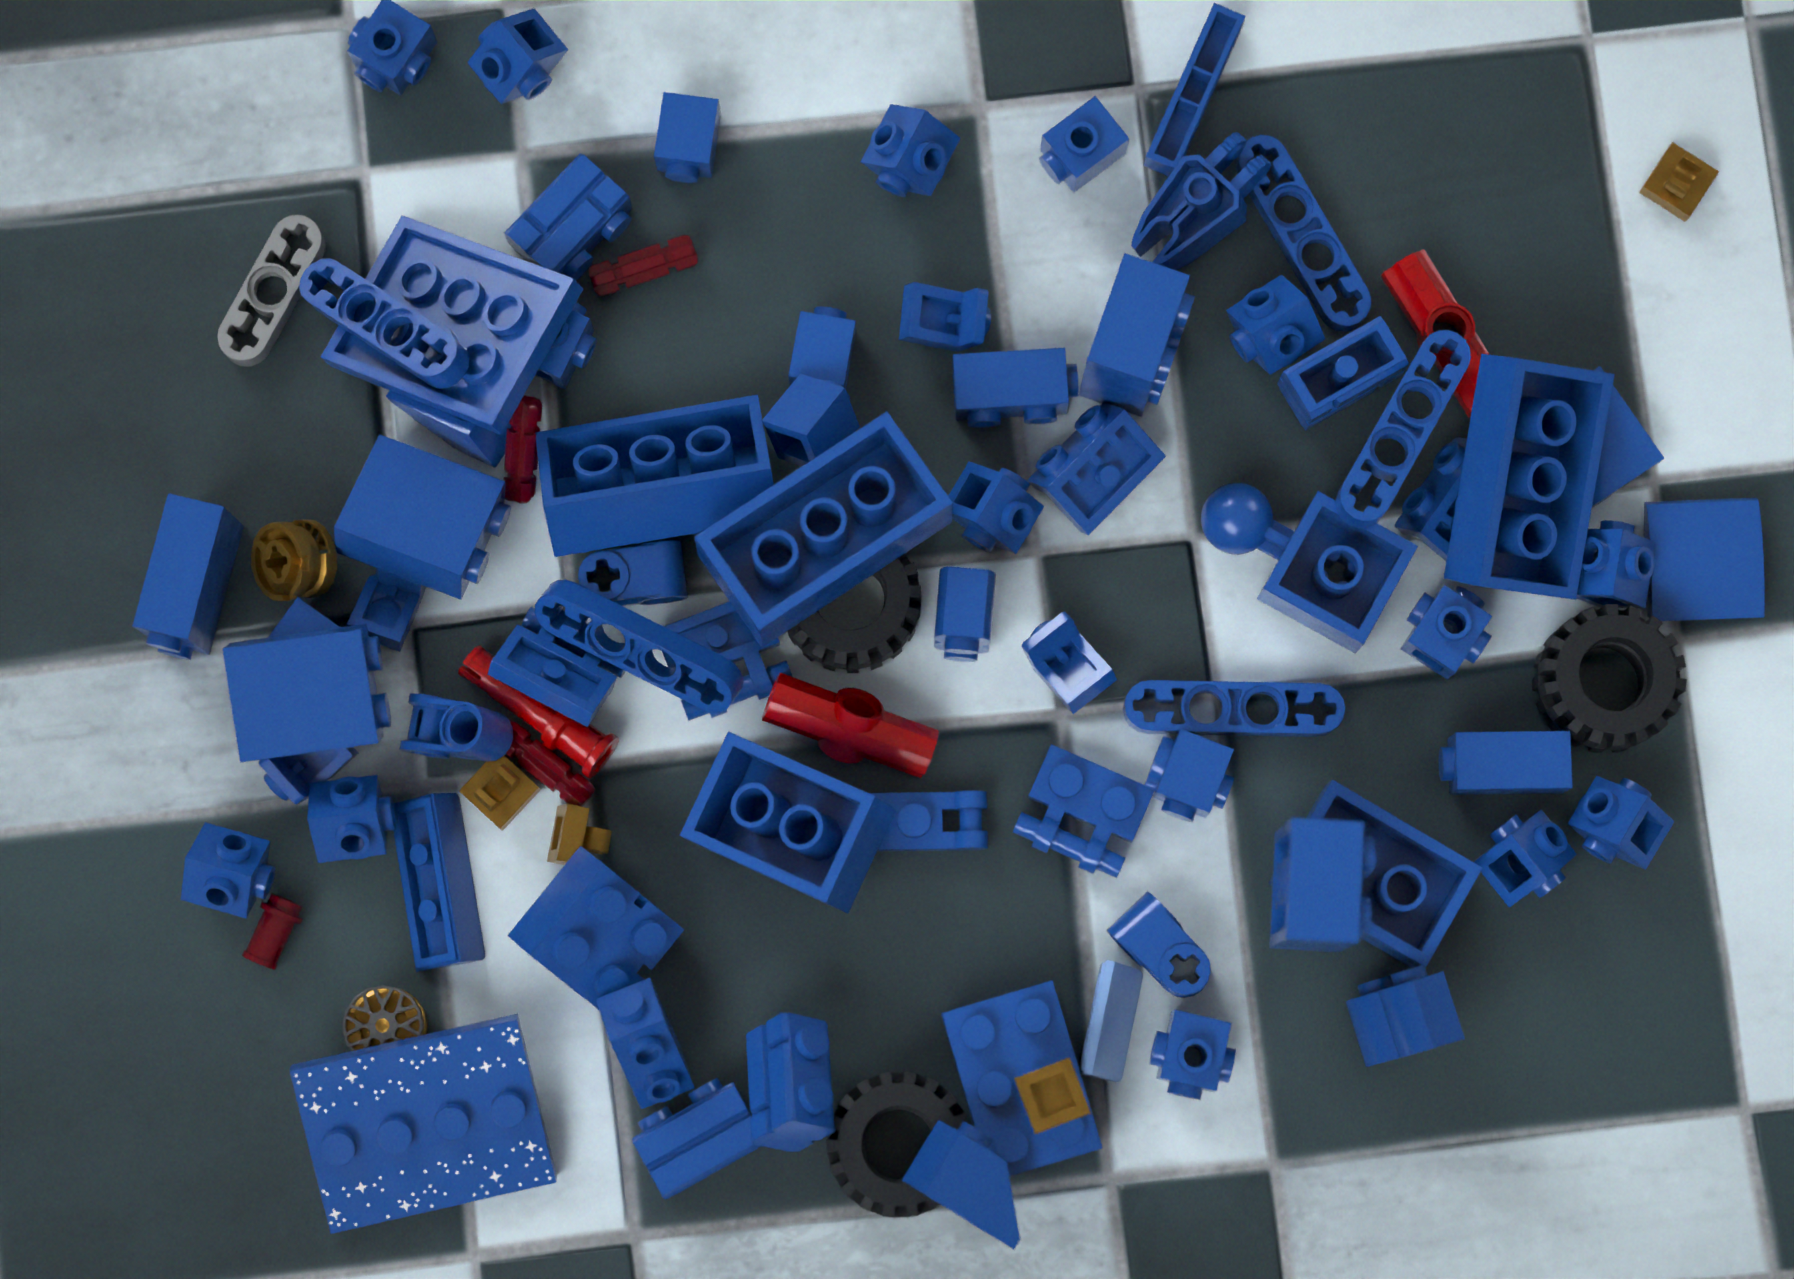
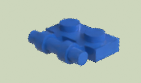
(727, 634)
(554, 671)
(1089, 795)

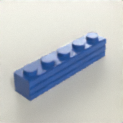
(1194, 89)

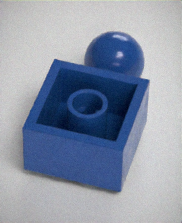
(1241, 520)

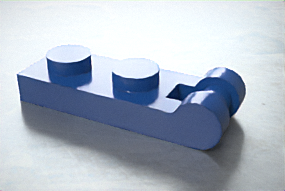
(919, 823)

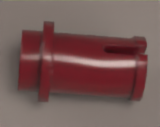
(273, 931)

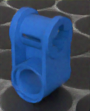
(647, 573)
(448, 729)
(1155, 939)

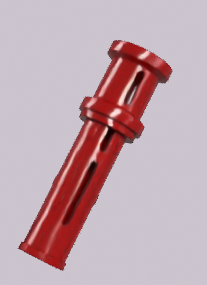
(581, 743)

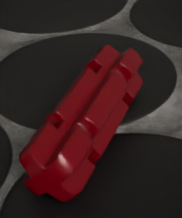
(643, 265)
(521, 451)
(549, 768)

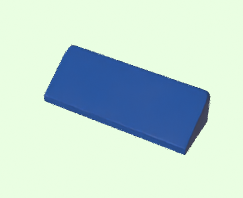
(437, 882)

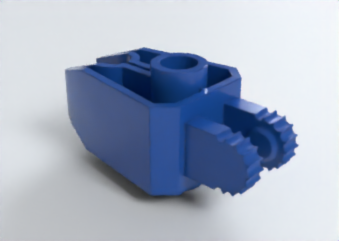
(1198, 204)

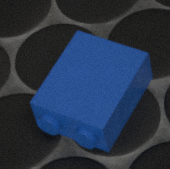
(422, 517)
(187, 576)
(306, 692)

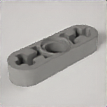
(263, 268)

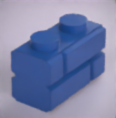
(571, 219)
(1342, 373)
(790, 1082)
(697, 1139)

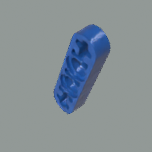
(1309, 230)
(383, 322)
(1406, 430)
(636, 653)
(1233, 701)

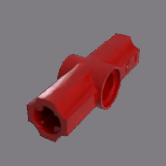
(1428, 301)
(850, 725)

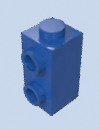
(1013, 384)
(1507, 762)
(645, 1043)

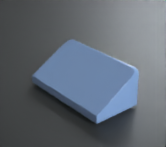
(1111, 1021)

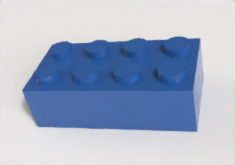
(651, 474)
(1528, 476)
(824, 529)

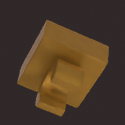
(1679, 181)
(500, 791)
(571, 832)
(1052, 1095)

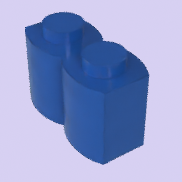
(964, 612)
(1403, 1017)

